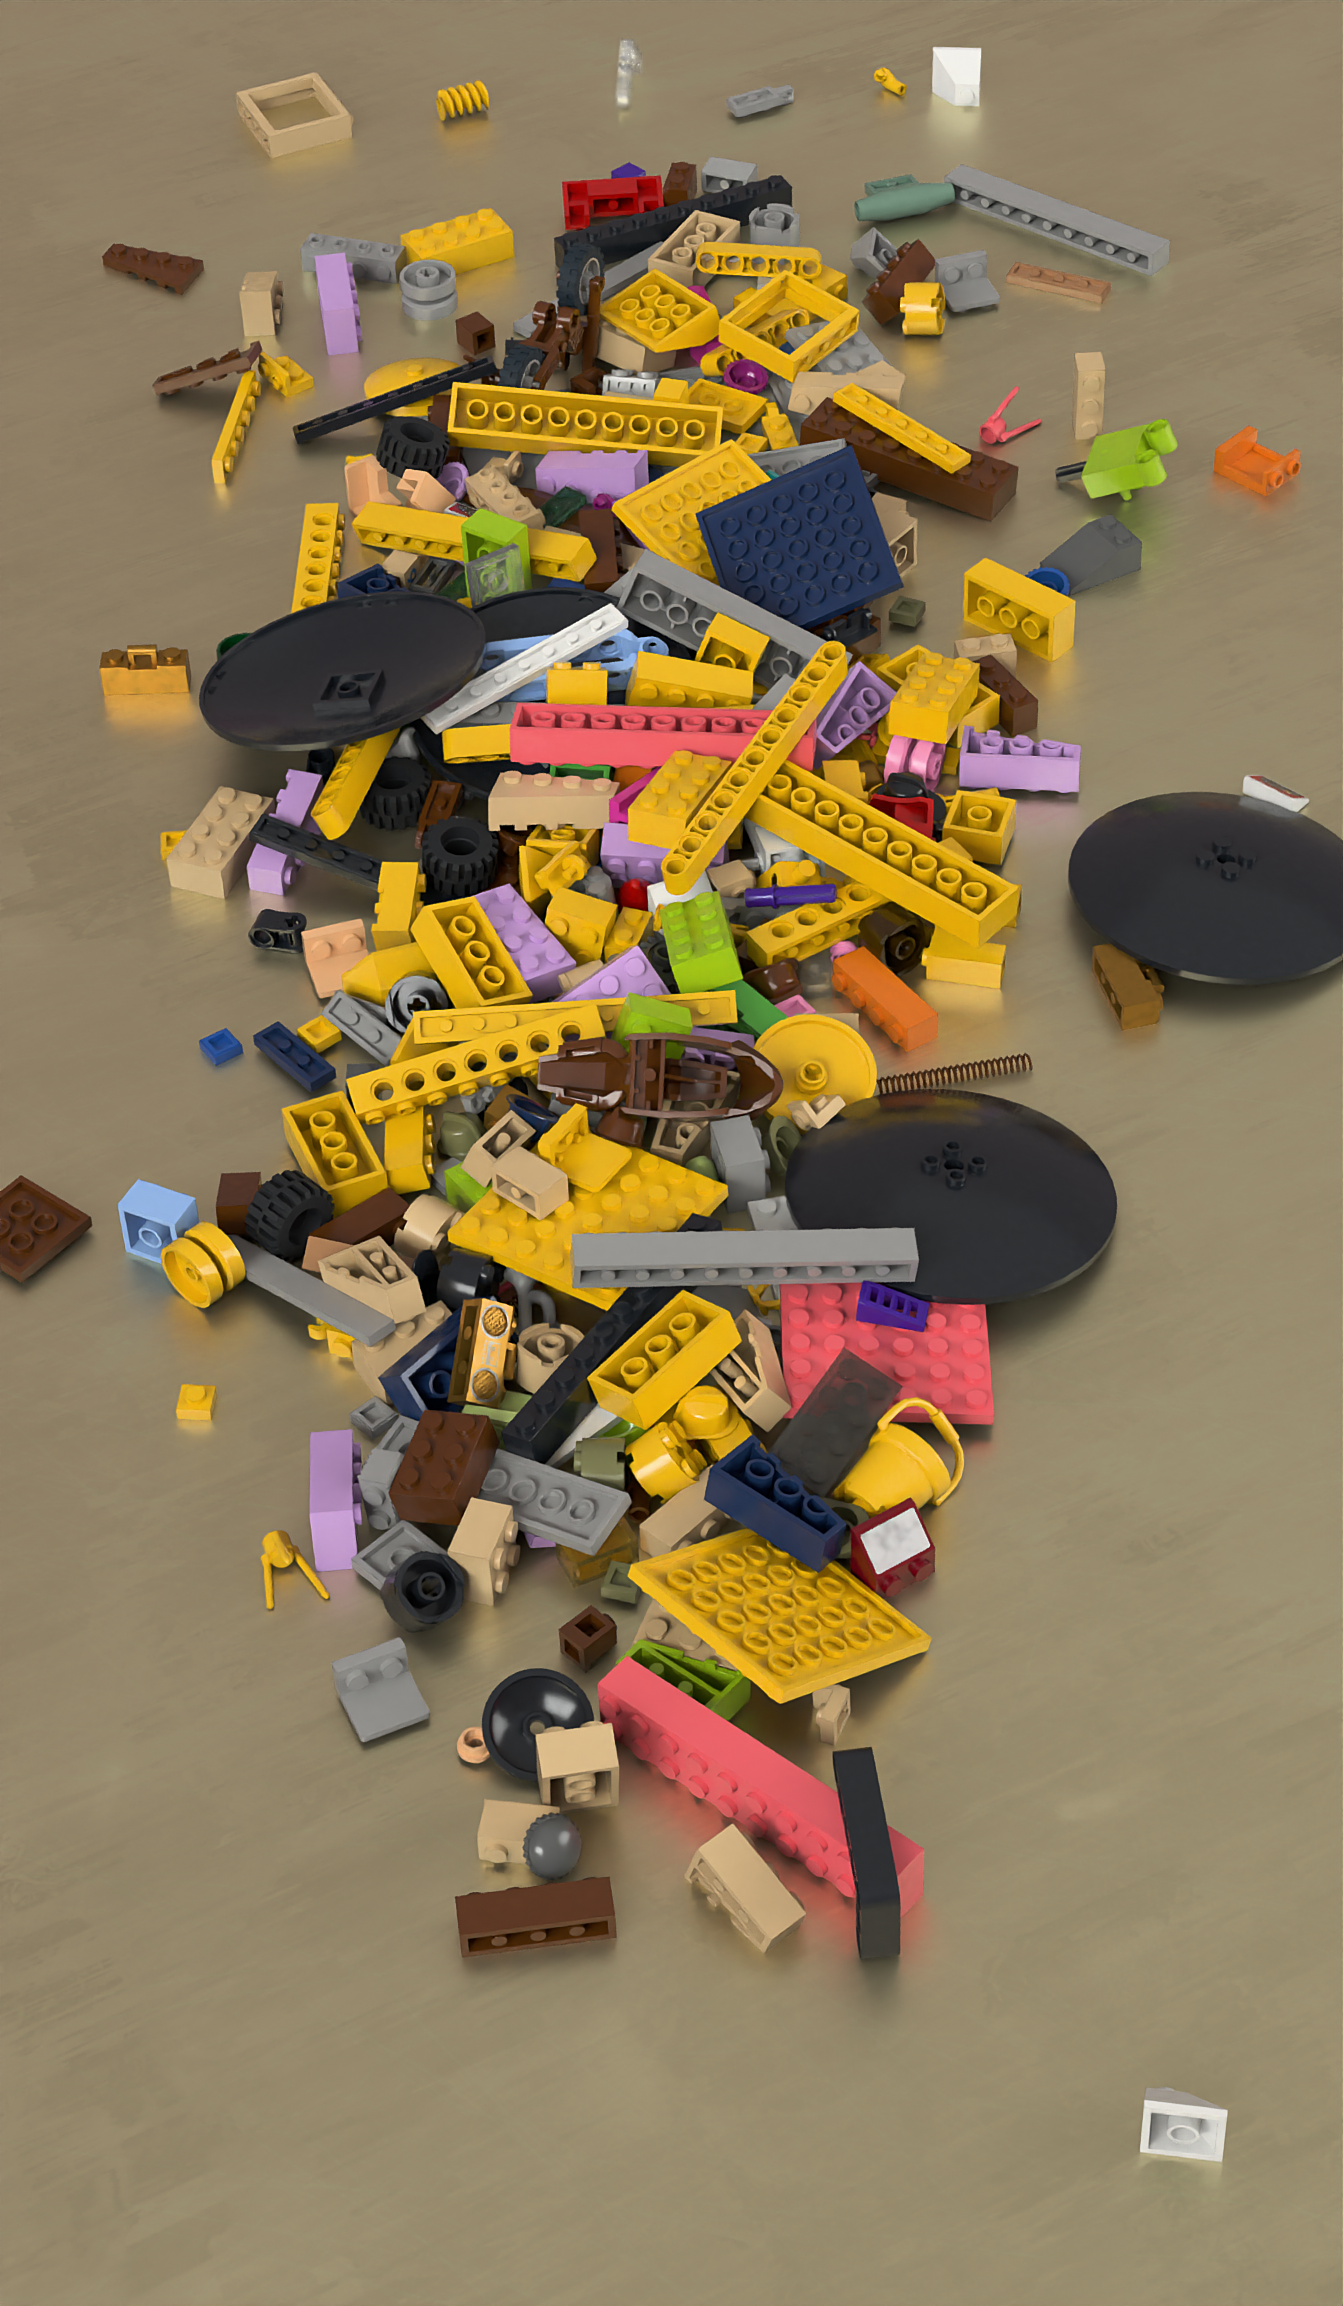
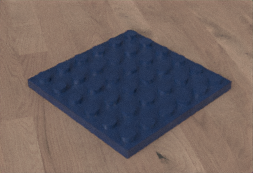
(803, 543)

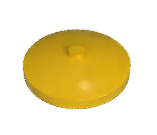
(404, 373)
(815, 1059)

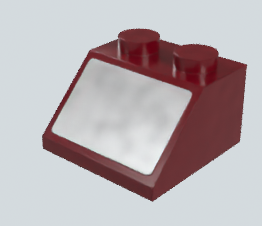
(892, 1550)

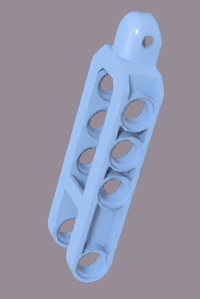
(625, 647)

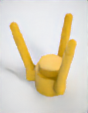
(280, 1553)

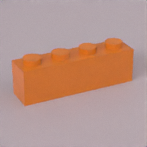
(885, 999)

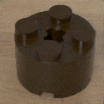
(894, 937)

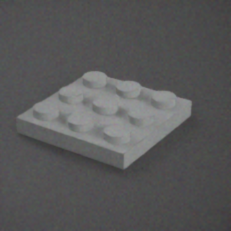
(849, 357)

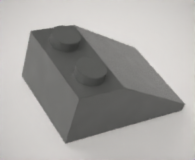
(1096, 554)

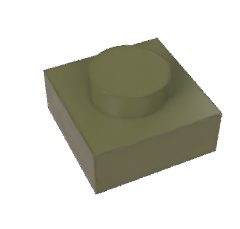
(907, 611)
(617, 1584)

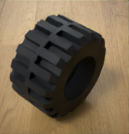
(412, 445)
(397, 794)
(459, 855)
(287, 1212)

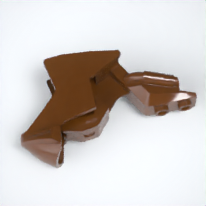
(603, 1074)

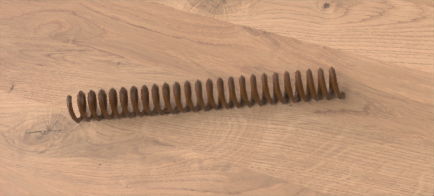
(954, 1069)

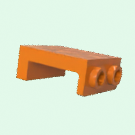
(1254, 464)

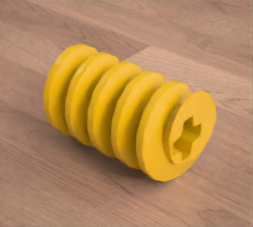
(462, 97)

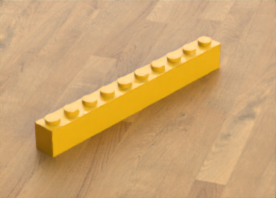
(440, 536)

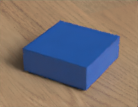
(221, 1046)

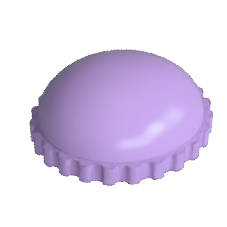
(453, 479)

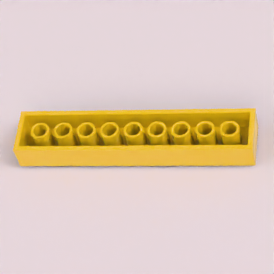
(580, 422)
(885, 855)

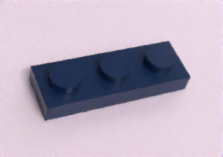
(294, 1056)

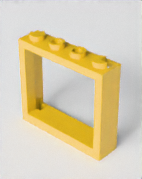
(842, 325)

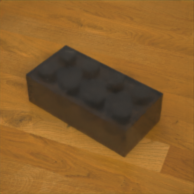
(835, 1423)

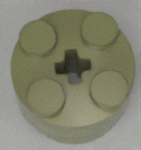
(602, 1461)

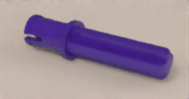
(792, 895)

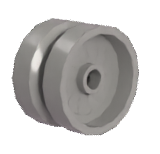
(428, 290)

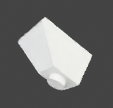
(957, 75)
(1182, 2125)

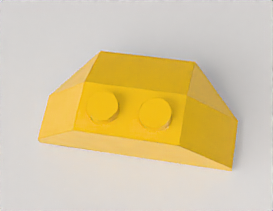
(381, 969)

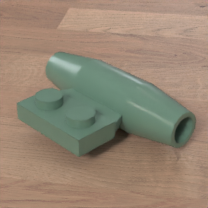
(901, 198)

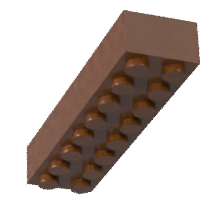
(977, 488)

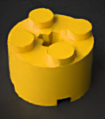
(923, 308)
(665, 1461)

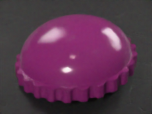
(746, 376)

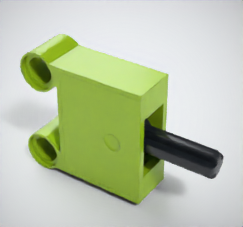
(1124, 460)

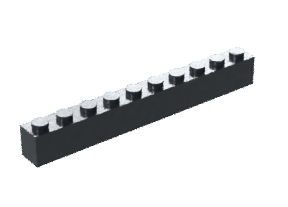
(634, 234)
(566, 1394)

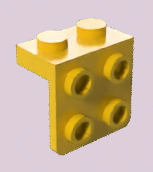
(579, 1154)

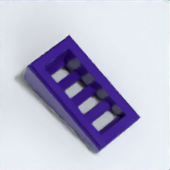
(879, 1306)

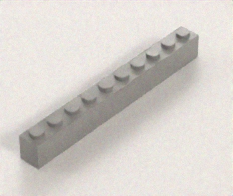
(1059, 220)
(743, 1257)

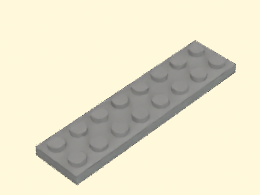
(542, 1497)

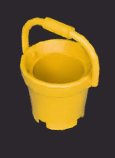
(902, 1465)

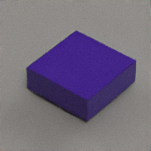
(628, 170)

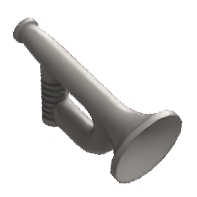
(527, 1297)

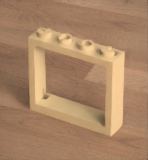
(301, 136)

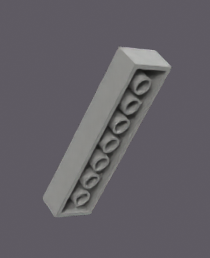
(686, 604)

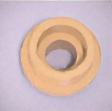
(470, 1738)

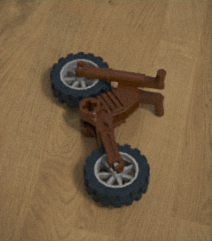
(561, 333)

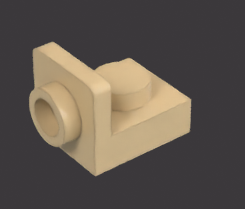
(511, 467)
(817, 1112)
(833, 1711)

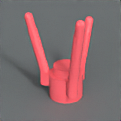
(995, 426)

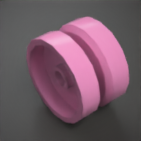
(916, 756)

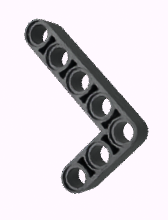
(869, 1853)

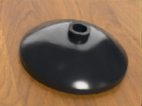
(518, 1703)

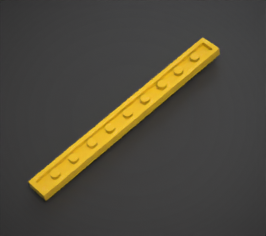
(478, 1022)

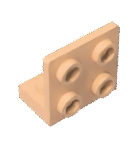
(333, 951)

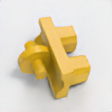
(563, 869)

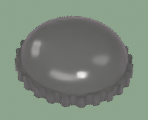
(552, 1846)

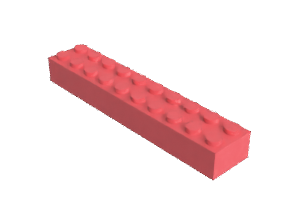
(638, 734)
(742, 1777)

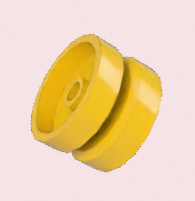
(203, 1264)

